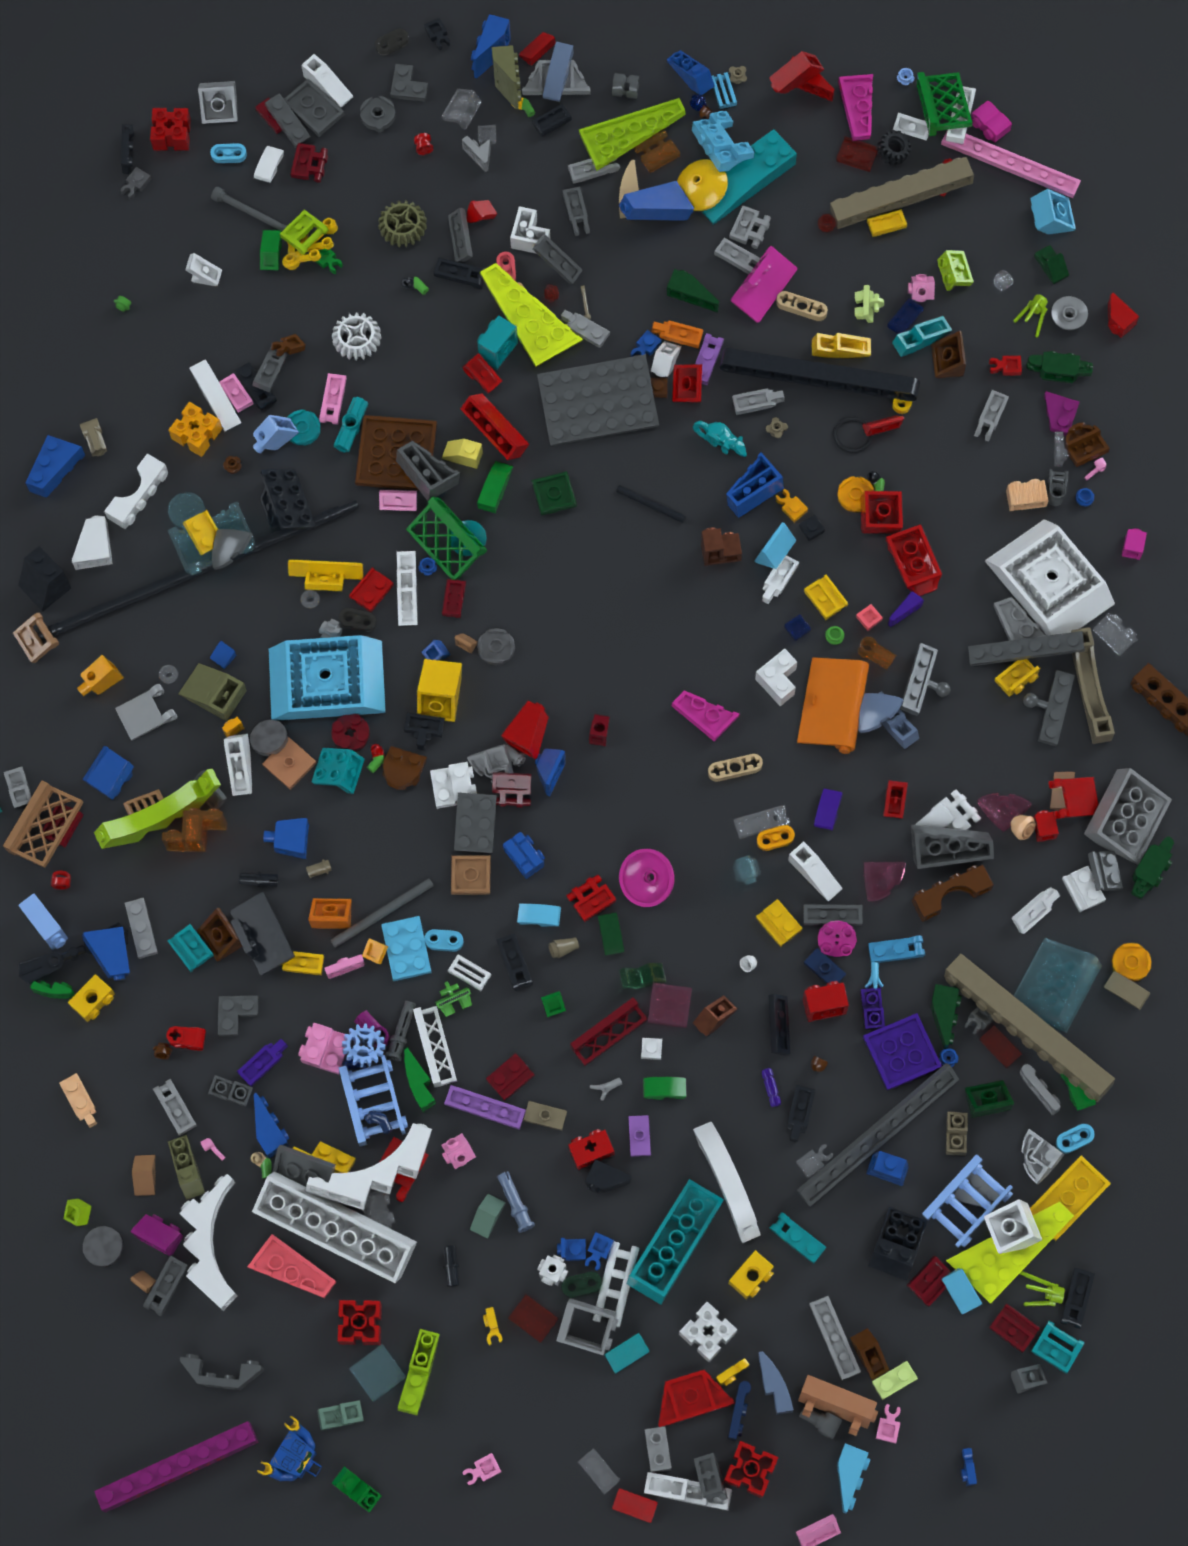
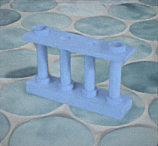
(352, 1096)
(948, 1197)

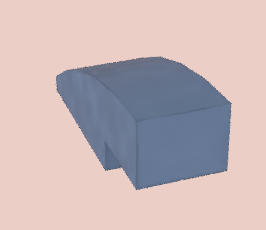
(558, 71)
(901, 729)
(774, 1384)

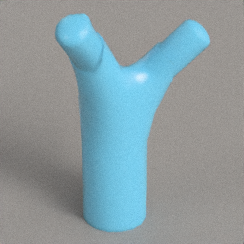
(874, 978)

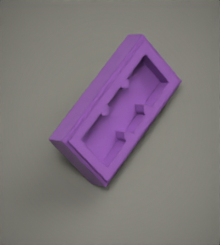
(639, 1136)

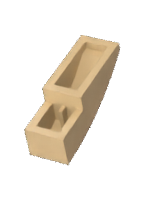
(629, 183)

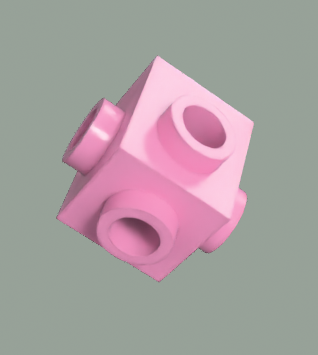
(922, 288)
(457, 1151)

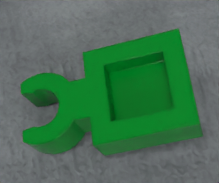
(328, 259)

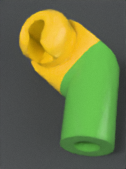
(525, 105)

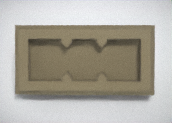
(545, 1115)

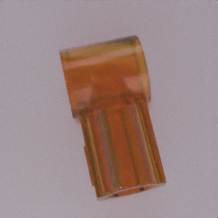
(878, 653)

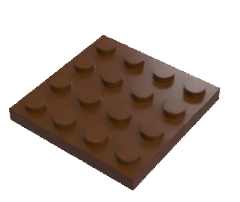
(379, 448)

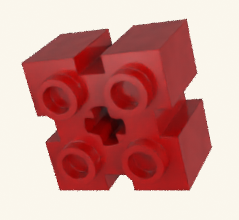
(170, 129)
(350, 1313)
(739, 1475)

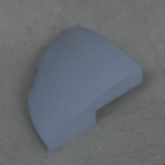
(876, 709)

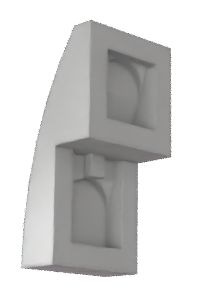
(18, 786)

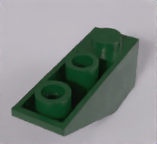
(943, 1007)

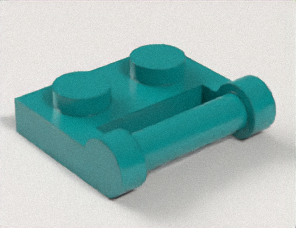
(1054, 1352)

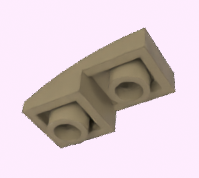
(1127, 990)
(956, 1133)

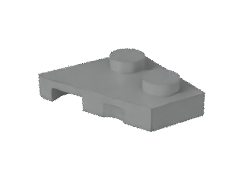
(981, 1186)

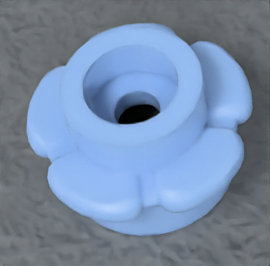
(905, 72)

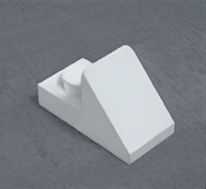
(203, 271)

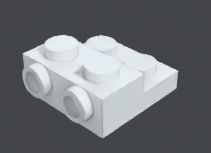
(449, 782)

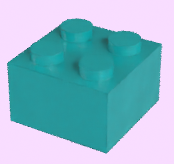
(497, 341)

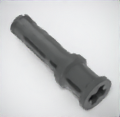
(397, 1040)

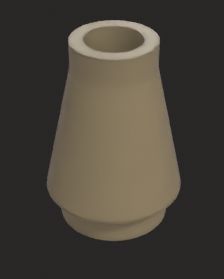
(561, 947)

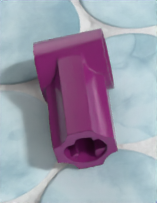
(366, 1018)

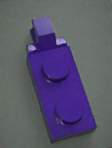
(262, 1062)

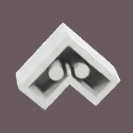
(525, 232)
(774, 677)

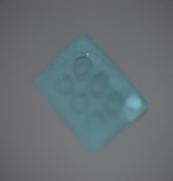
(1058, 983)

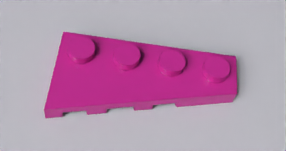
(857, 101)

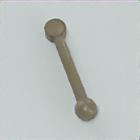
(587, 315)

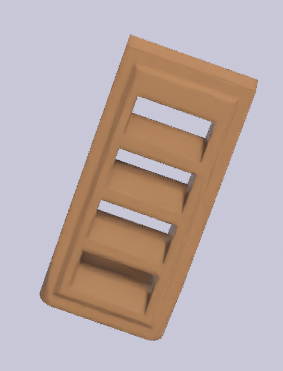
(142, 799)

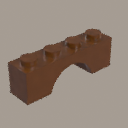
(974, 882)

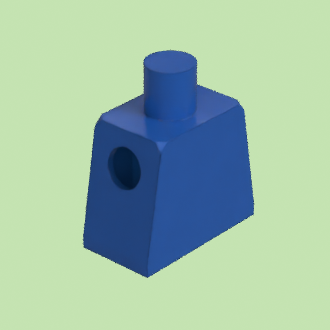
(289, 837)
(888, 1167)

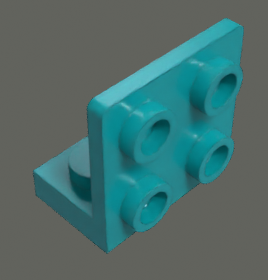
(338, 768)

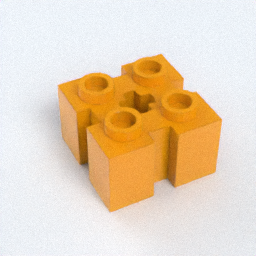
(195, 429)

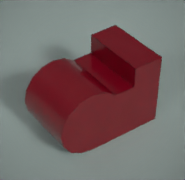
(599, 730)

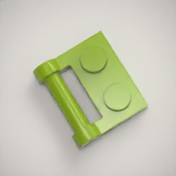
(300, 228)

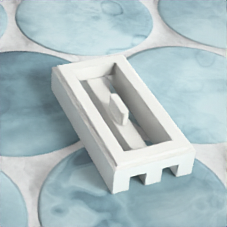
(455, 965)

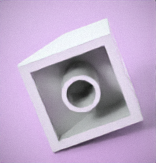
(1013, 1227)

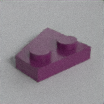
(1060, 412)

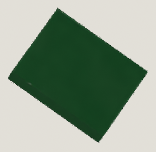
(988, 1098)

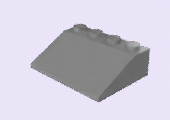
(1128, 815)

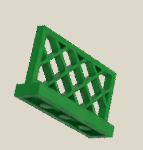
(930, 103)
(457, 527)

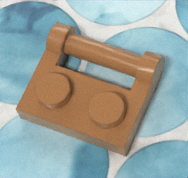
(31, 641)

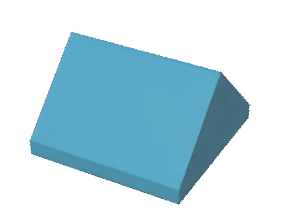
(776, 547)

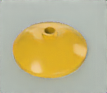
(710, 187)

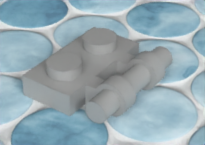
(744, 225)

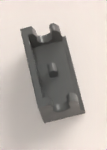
(710, 1477)

